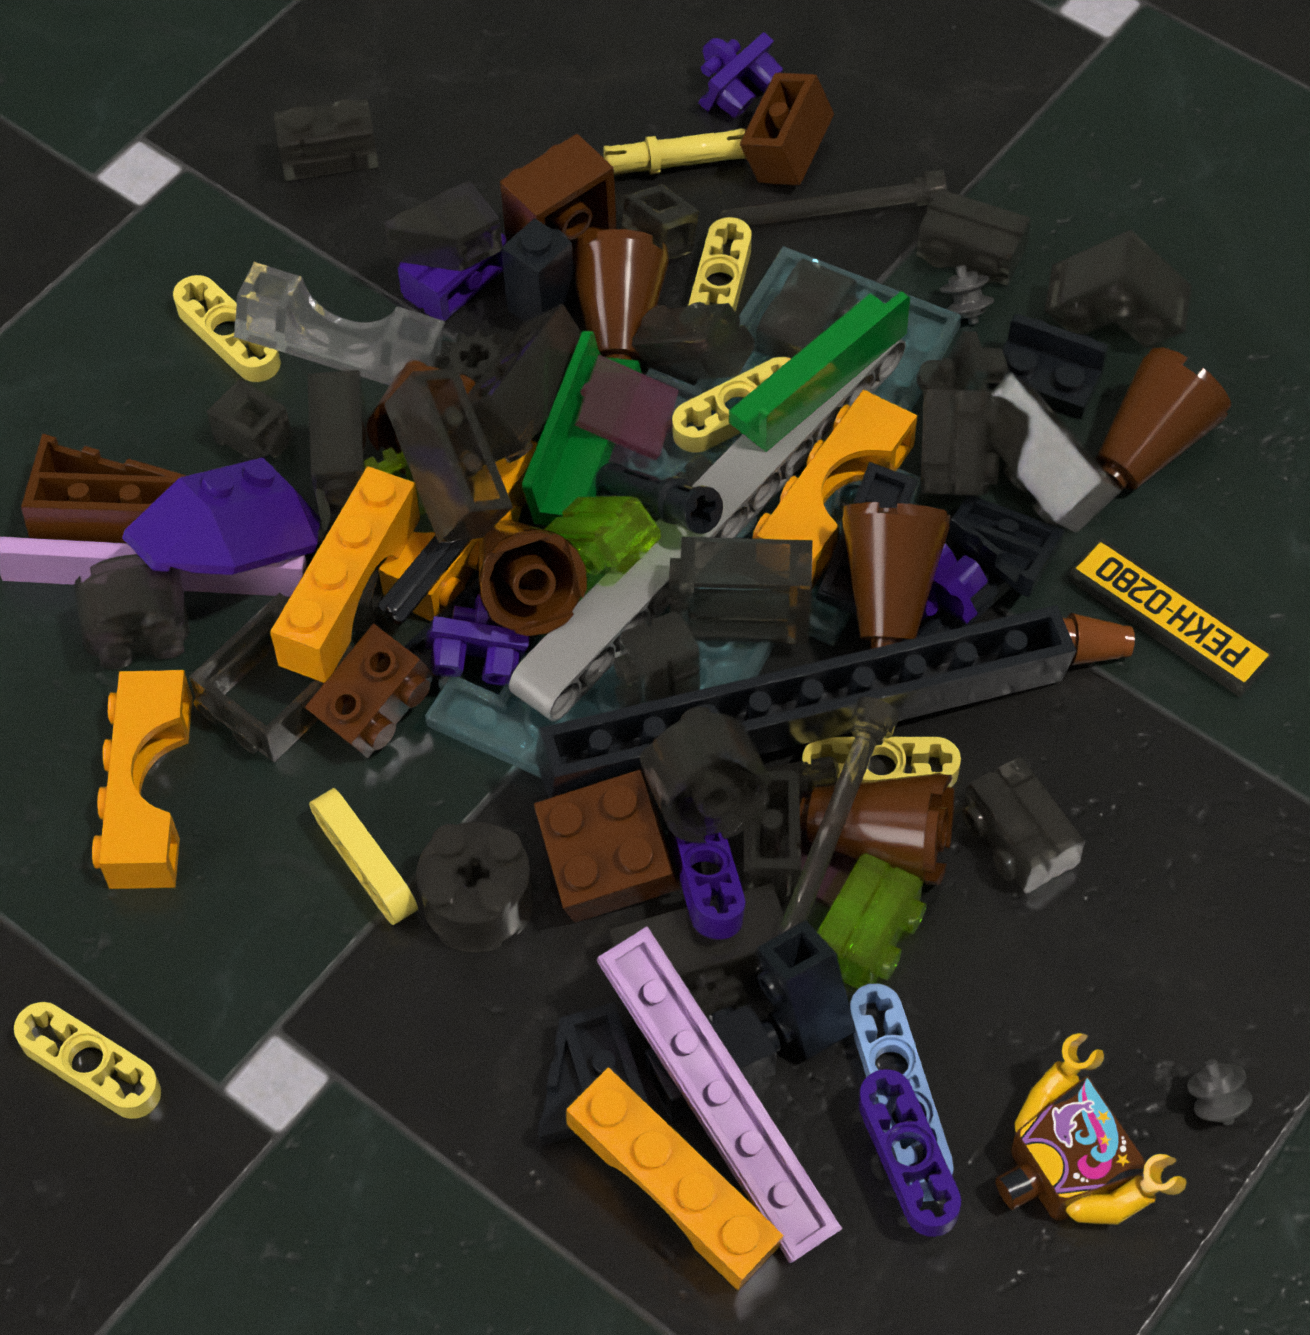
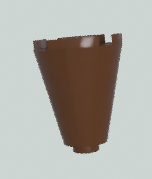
(617, 285)
(1160, 418)
(892, 566)
(529, 577)
(894, 821)

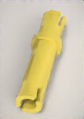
(674, 152)

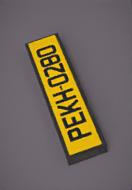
(1171, 617)

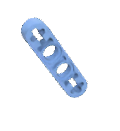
(903, 1044)

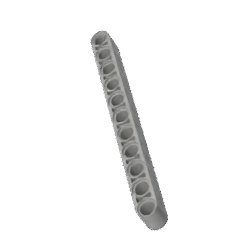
(747, 478)

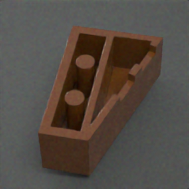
(87, 496)

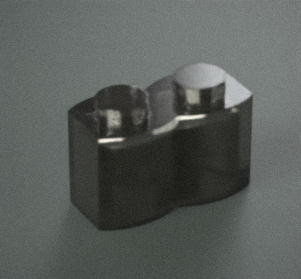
(804, 309)

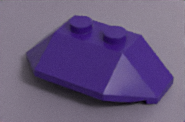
(225, 522)

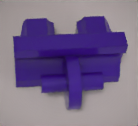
(731, 69)
(955, 586)
(476, 635)

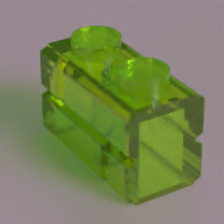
(607, 532)
(871, 918)

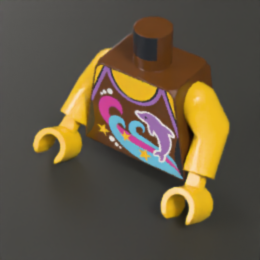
(1078, 1152)

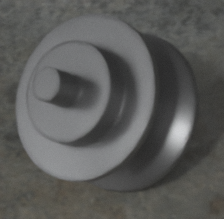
(967, 294)
(1220, 1092)

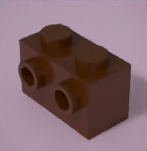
(787, 128)
(371, 691)

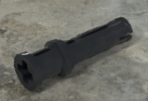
(671, 499)

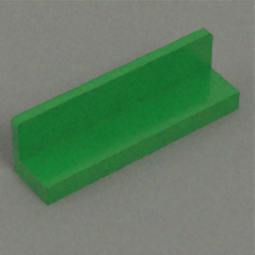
(820, 370)
(567, 455)

